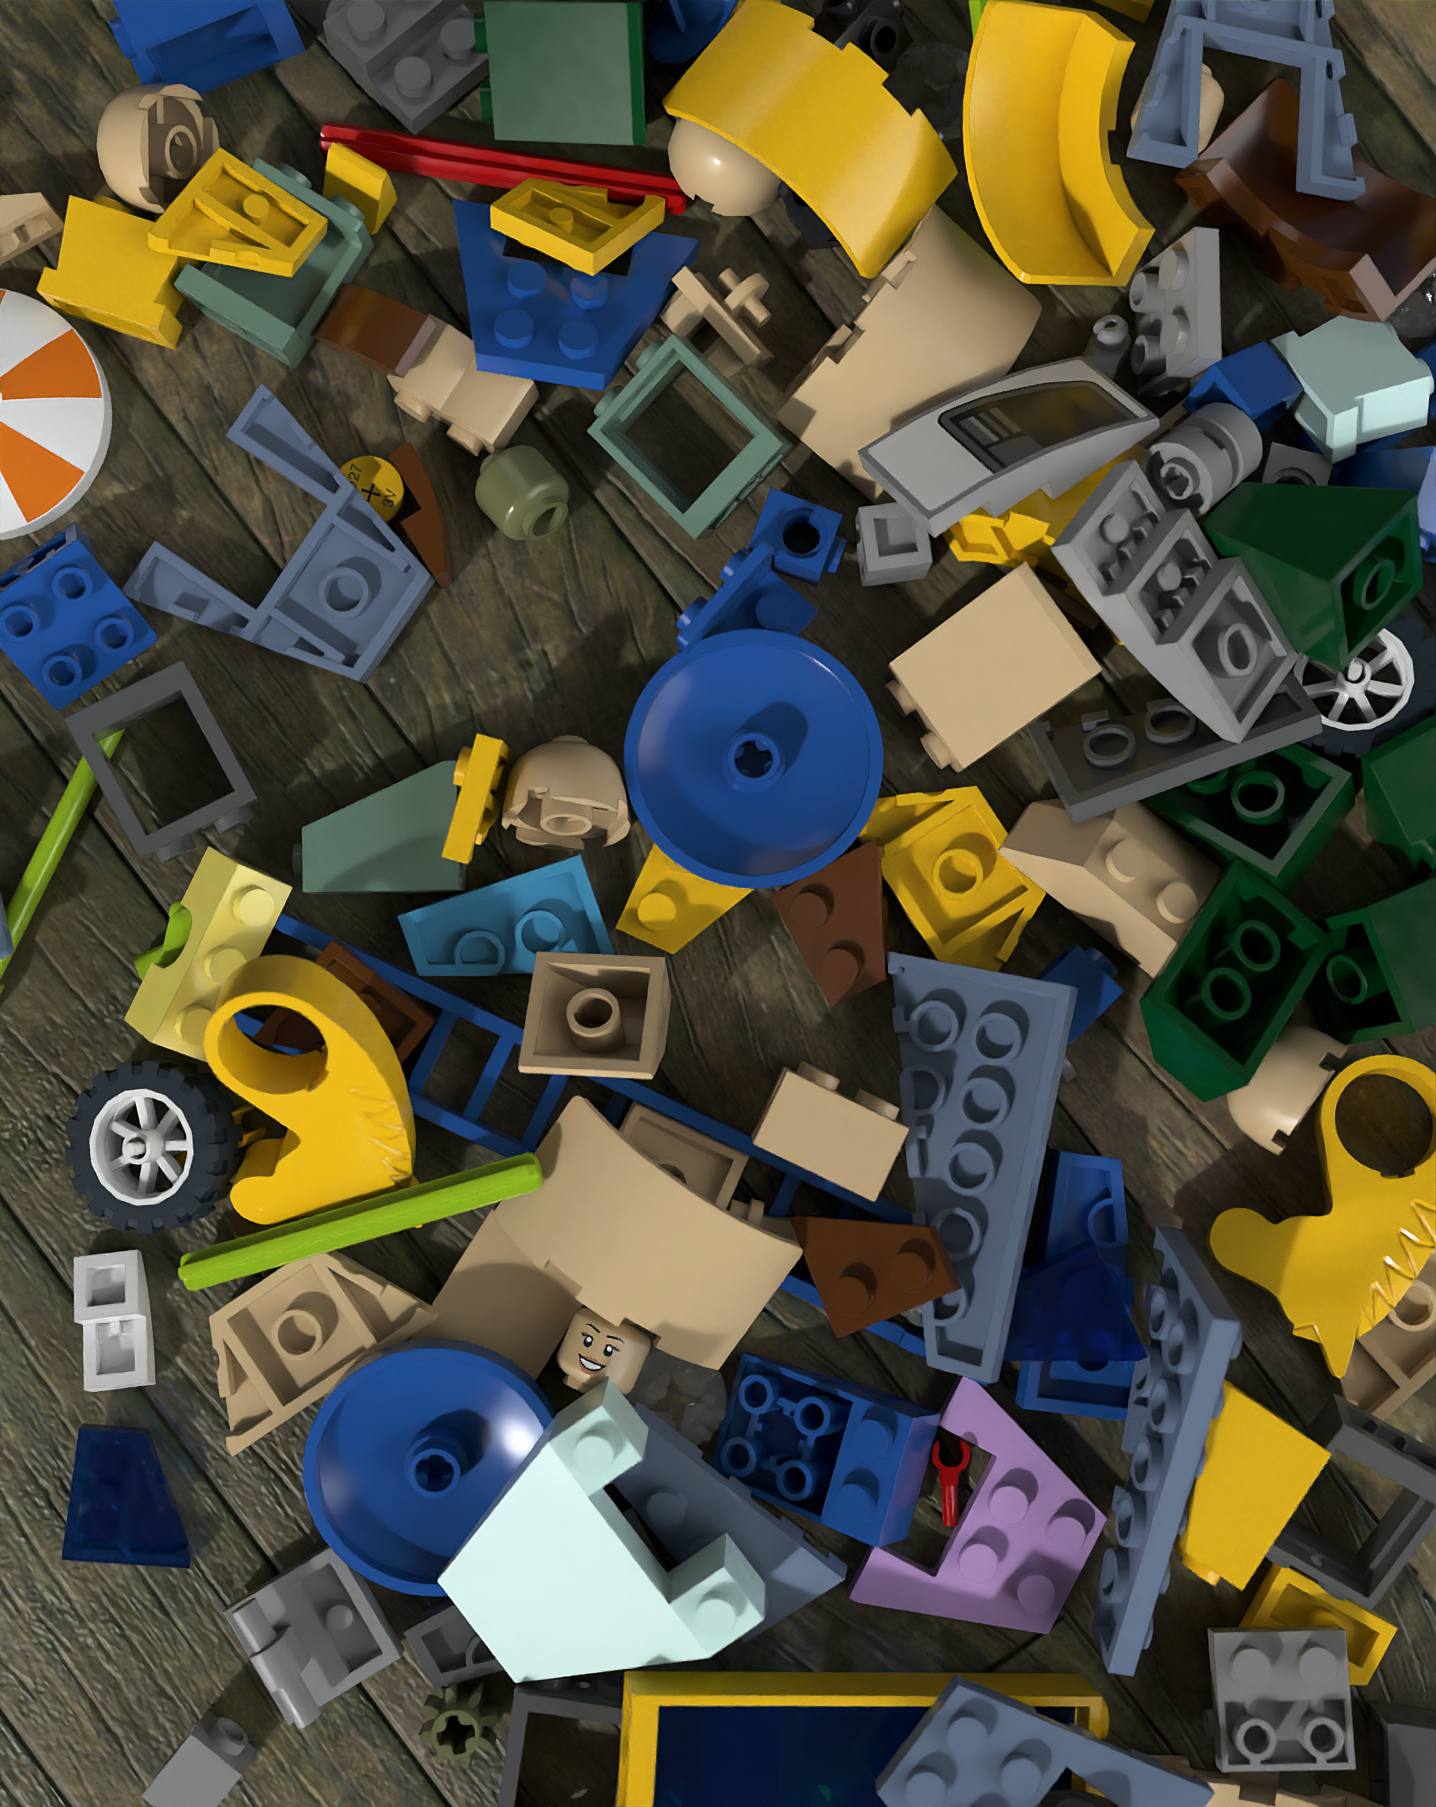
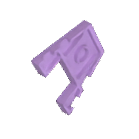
(1013, 1543)

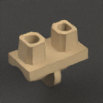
(700, 302)

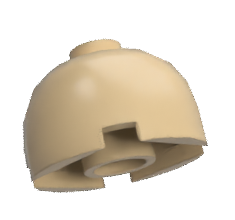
(154, 144)
(719, 171)
(565, 795)
(1284, 1085)

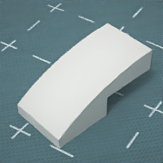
(116, 1320)

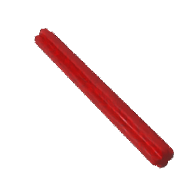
(499, 165)

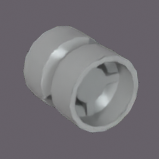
(1203, 458)

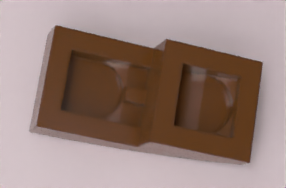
(374, 329)
(428, 526)

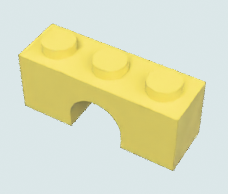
(231, 921)

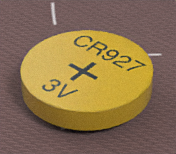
(378, 484)

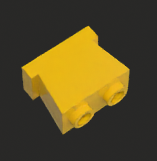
(113, 275)

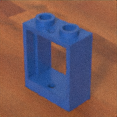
(204, 40)

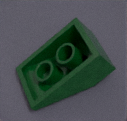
(1265, 811)

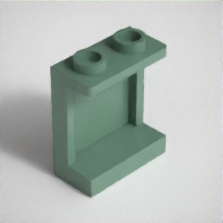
(276, 309)

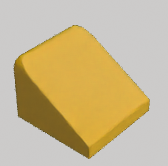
(359, 183)

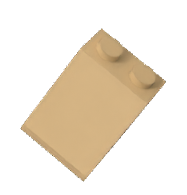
(989, 670)

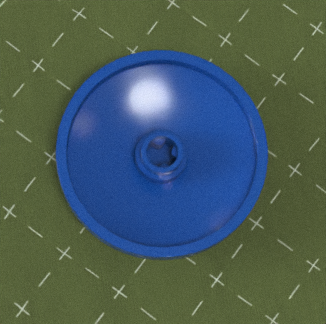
(753, 759)
(416, 1455)

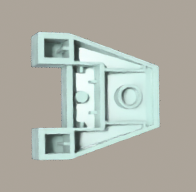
(566, 1580)

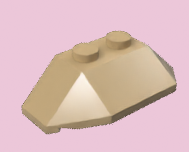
(1116, 873)

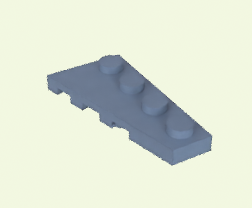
(694, 1505)

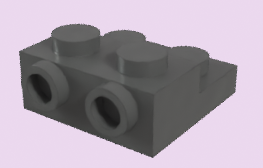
(407, 53)

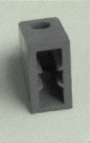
(1401, 1754)

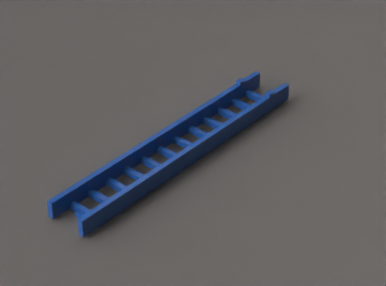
(511, 1032)

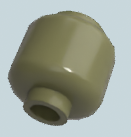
(522, 493)

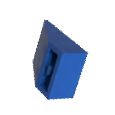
(826, 1448)

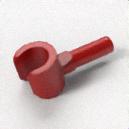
(949, 1480)

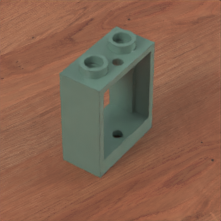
(623, 406)

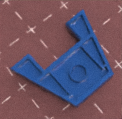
(554, 319)

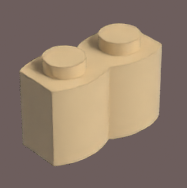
(475, 404)

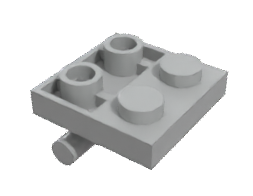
(1177, 314)
(313, 1634)
(1280, 1699)

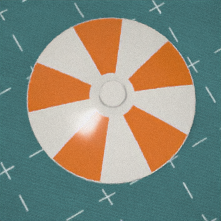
(50, 415)

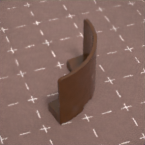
(1354, 252)

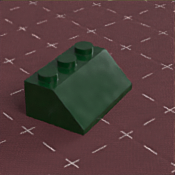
(1402, 798)
(1231, 983)

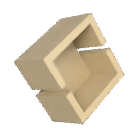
(830, 1132)

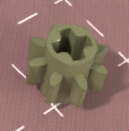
(447, 1735)

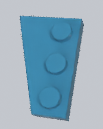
(507, 922)

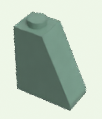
(385, 841)

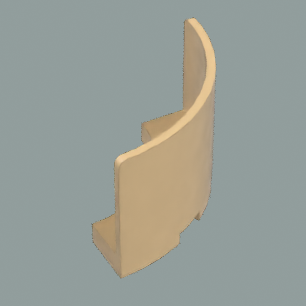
(931, 329)
(644, 1241)

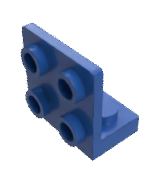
(746, 600)
(67, 618)

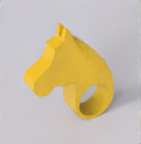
(342, 1107)
(1359, 1258)

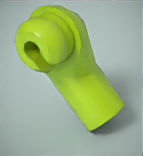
(174, 943)

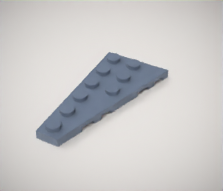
(979, 1107)
(1176, 1397)

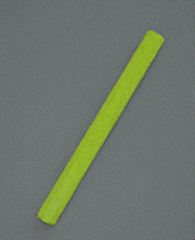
(362, 1221)

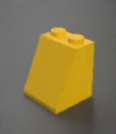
(1248, 1488)

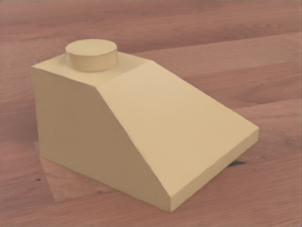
(596, 1015)

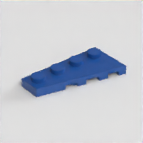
(1082, 1204)

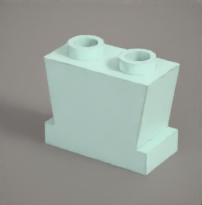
(1354, 384)

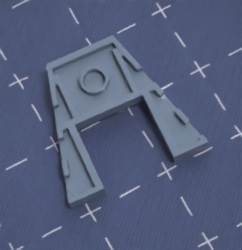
(1263, 29)
(341, 590)
(1002, 1753)

